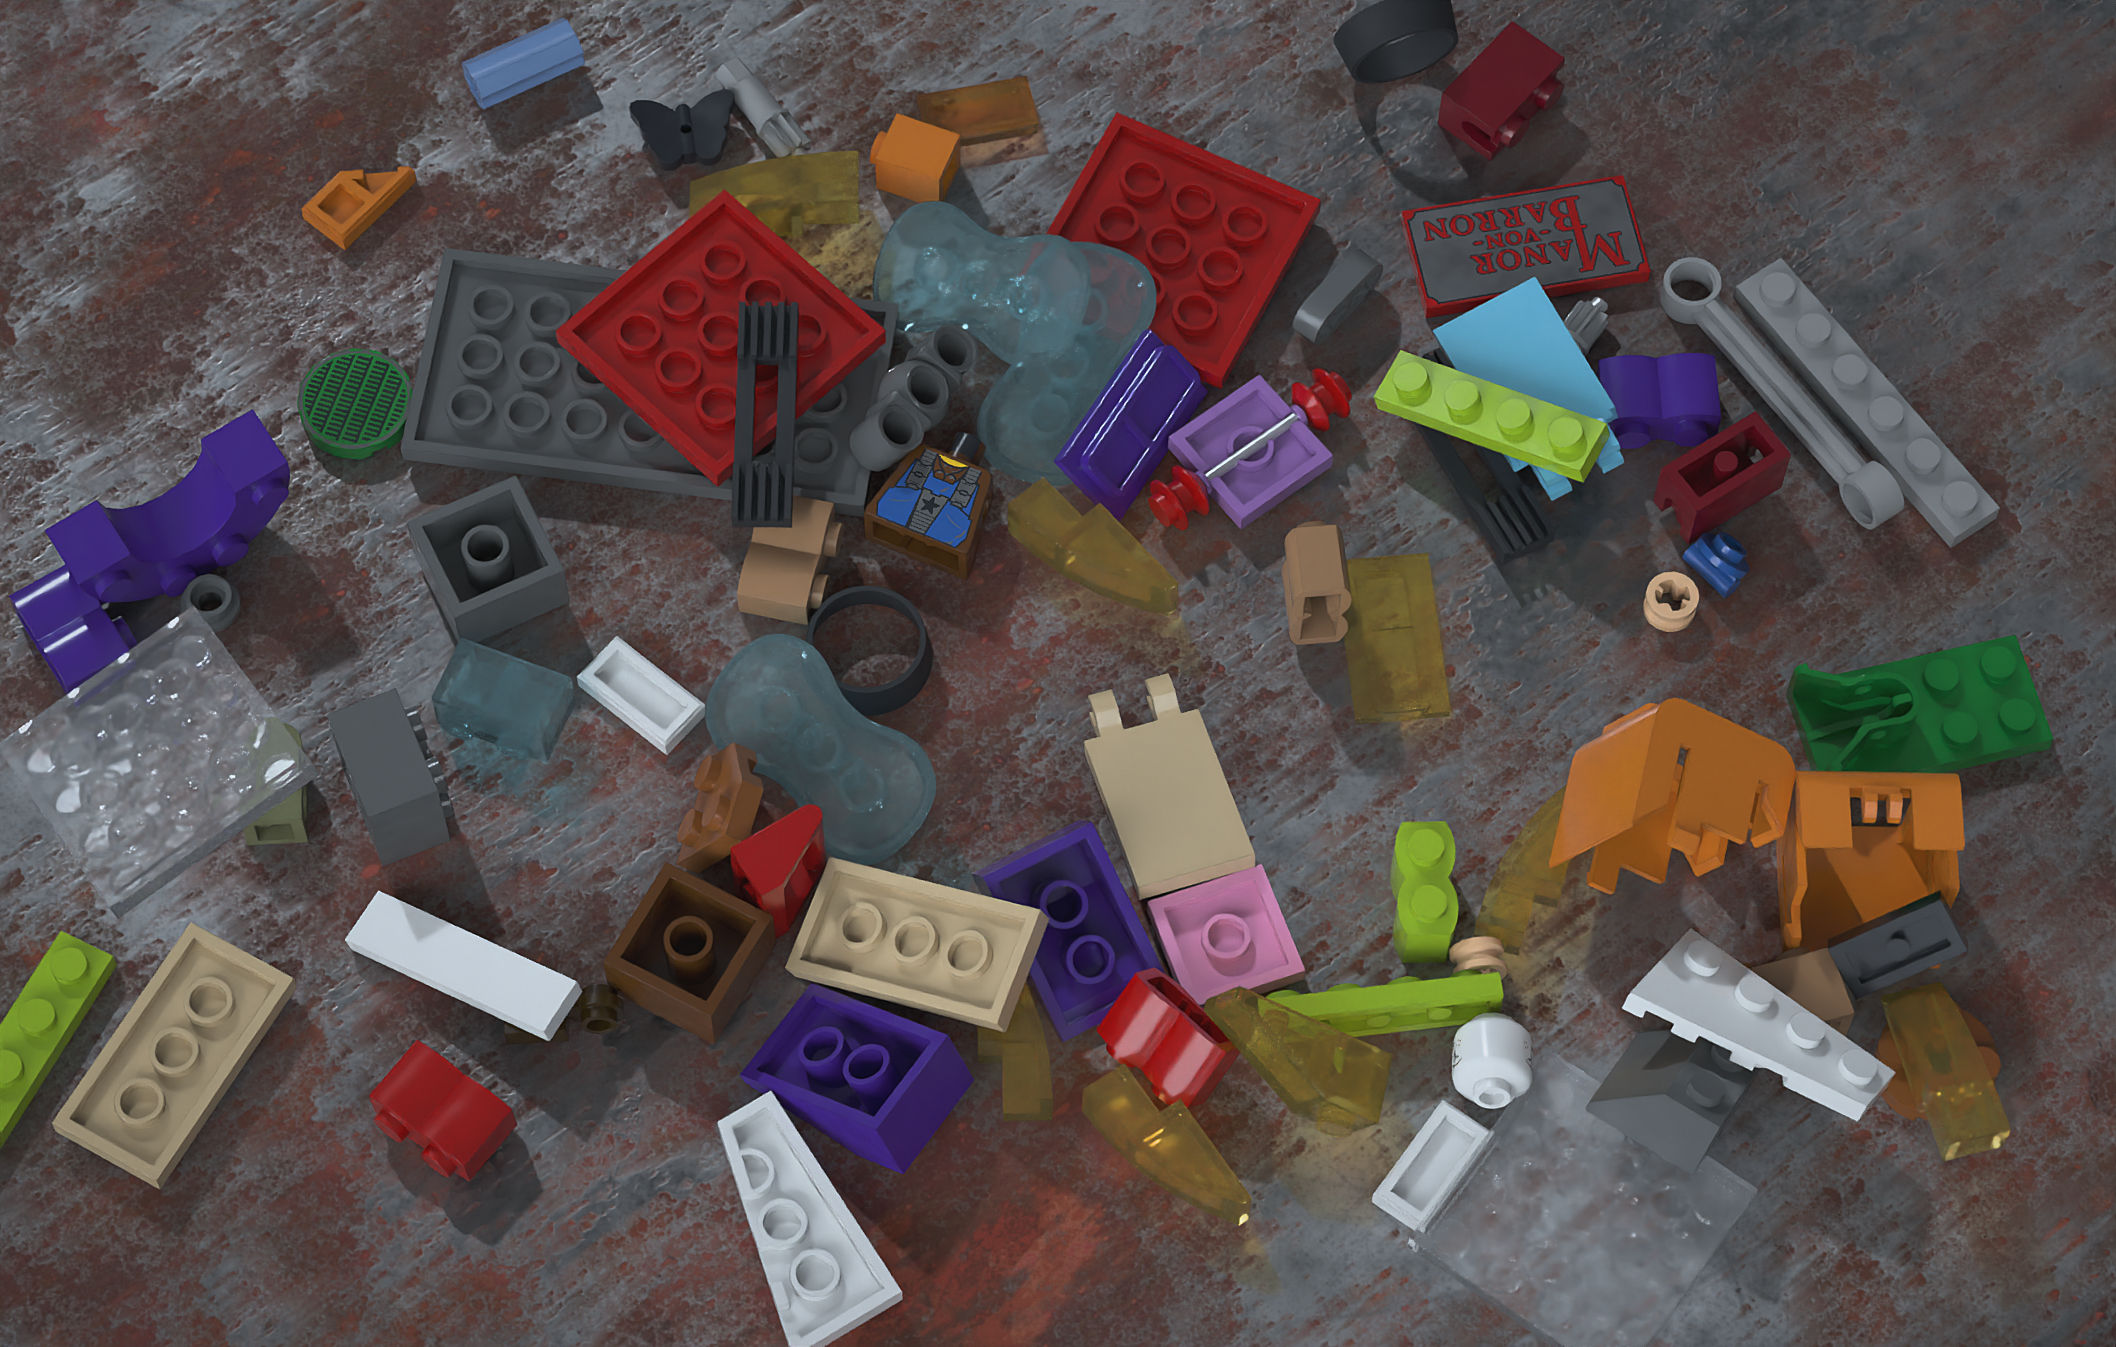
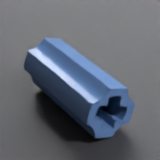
(523, 63)

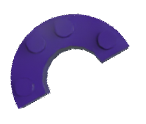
(188, 528)

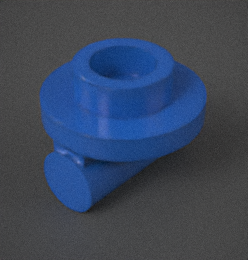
(1718, 561)

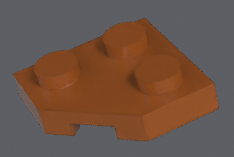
(722, 809)

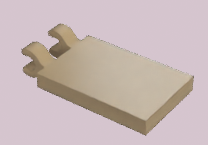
(1165, 794)

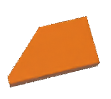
(355, 202)

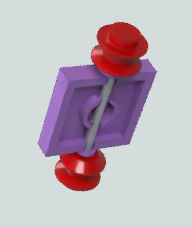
(1250, 450)

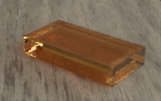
(982, 111)

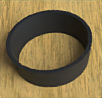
(1365, 35)
(899, 692)

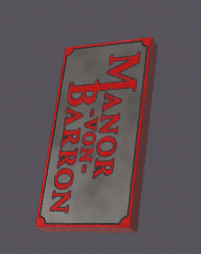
(1563, 235)

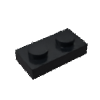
(1898, 945)

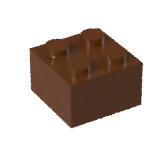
(690, 952)

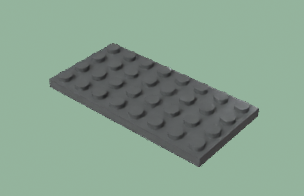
(514, 401)

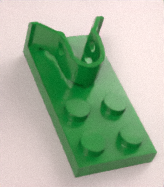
(1921, 711)

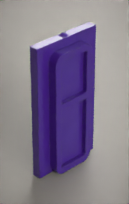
(1131, 424)

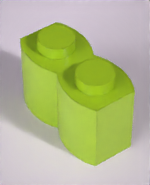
(1424, 892)

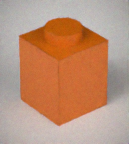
(916, 159)

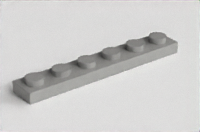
(1866, 402)

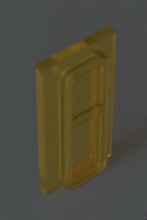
(1394, 641)

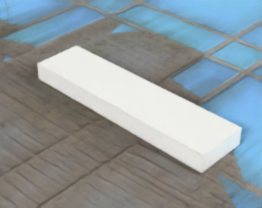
(464, 965)

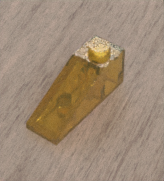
(1306, 1062)

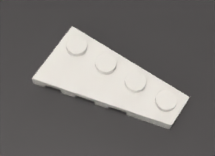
(1732, 1006)
(807, 1239)

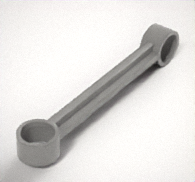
(1864, 487)

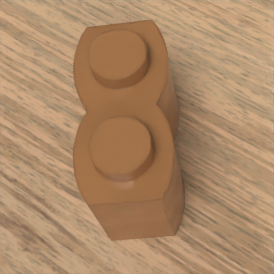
(786, 564)
(1316, 583)

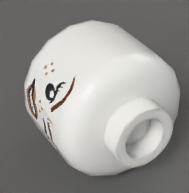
(1492, 1058)

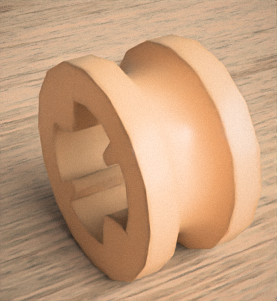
(1661, 614)
(1479, 954)

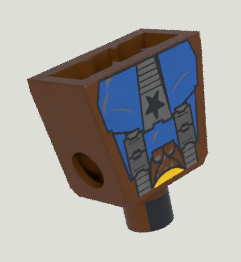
(935, 506)

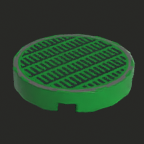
(355, 403)

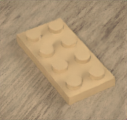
(917, 944)
(174, 1055)

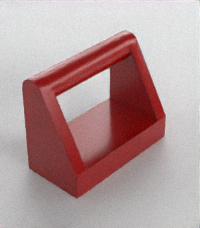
(781, 865)

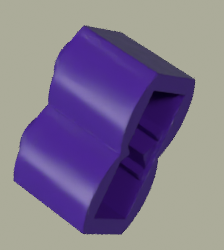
(1662, 398)
(70, 628)

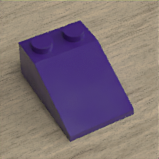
(1092, 928)
(861, 1075)

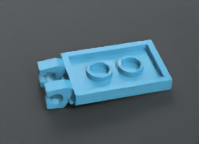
(1527, 348)

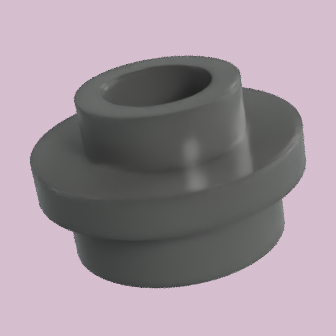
(213, 588)

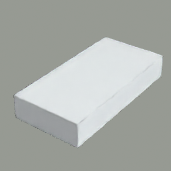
(641, 695)
(1429, 1165)

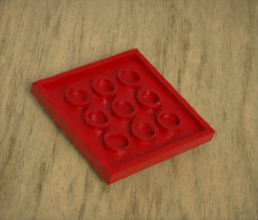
(1201, 228)
(671, 332)

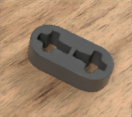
(1337, 296)

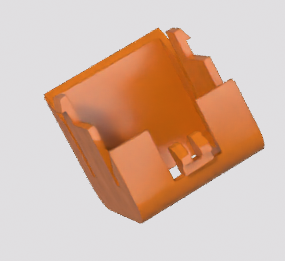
(1640, 803)
(1849, 874)

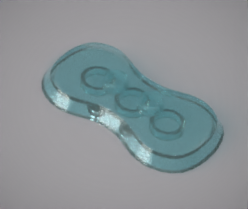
(1008, 292)
(1039, 408)
(820, 749)

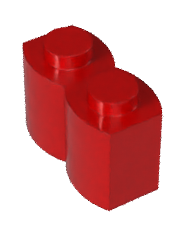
(1168, 1038)
(442, 1112)

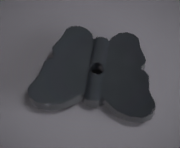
(667, 129)

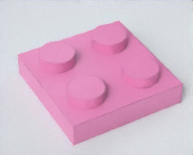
(1226, 936)

